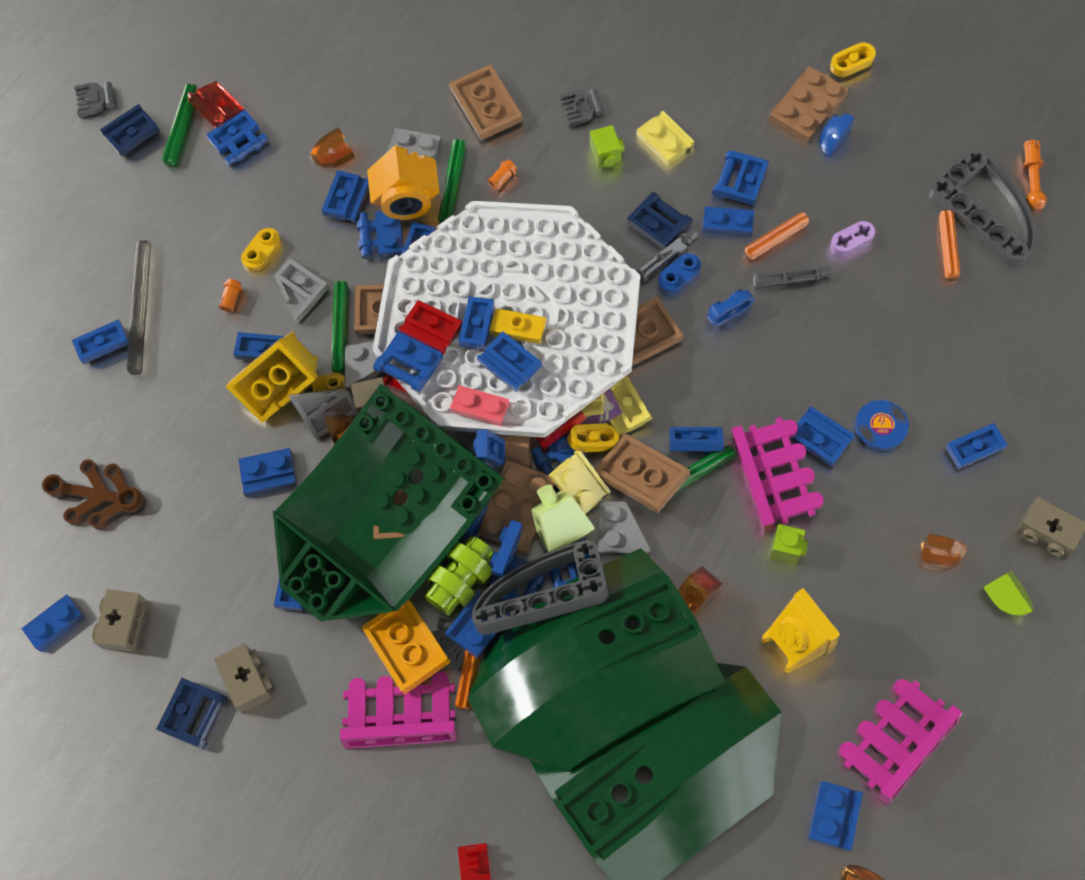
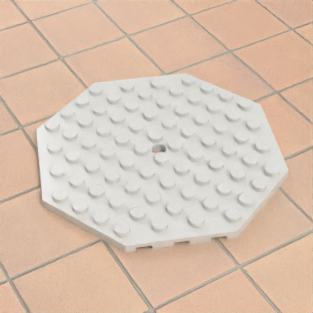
(532, 264)

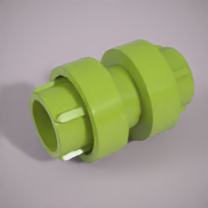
(453, 584)

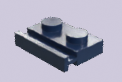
(129, 130)

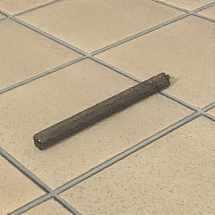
(139, 307)

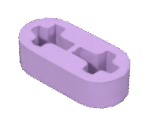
(850, 236)

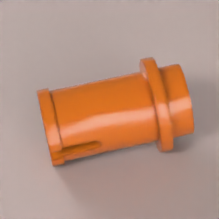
(506, 170)
(230, 295)

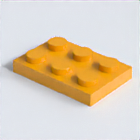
(406, 646)

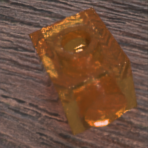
(699, 589)

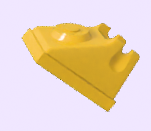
(274, 376)
(802, 632)

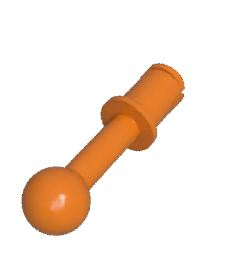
(1036, 198)

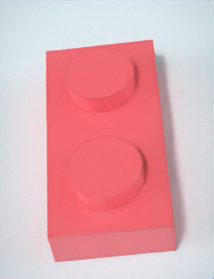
(479, 405)

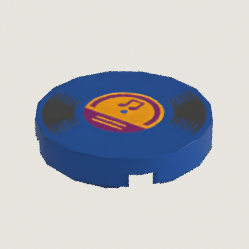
(881, 425)

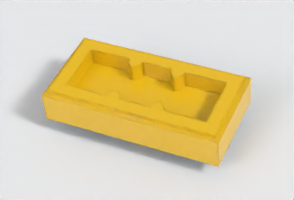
(518, 325)

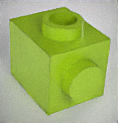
(606, 146)
(788, 544)

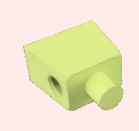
(559, 519)

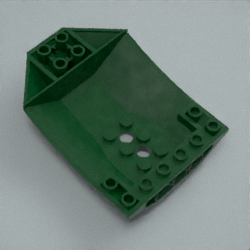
(328, 521)
(565, 695)
(709, 771)

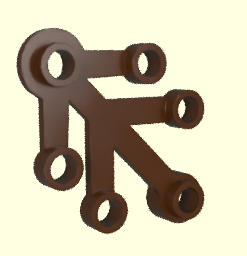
(96, 495)

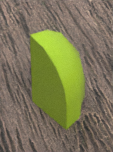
(1009, 595)

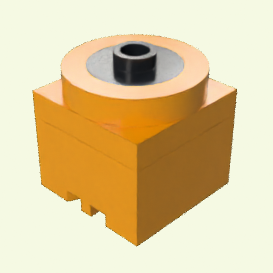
(403, 183)

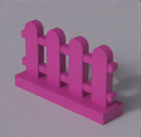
(779, 484)
(413, 729)
(893, 751)

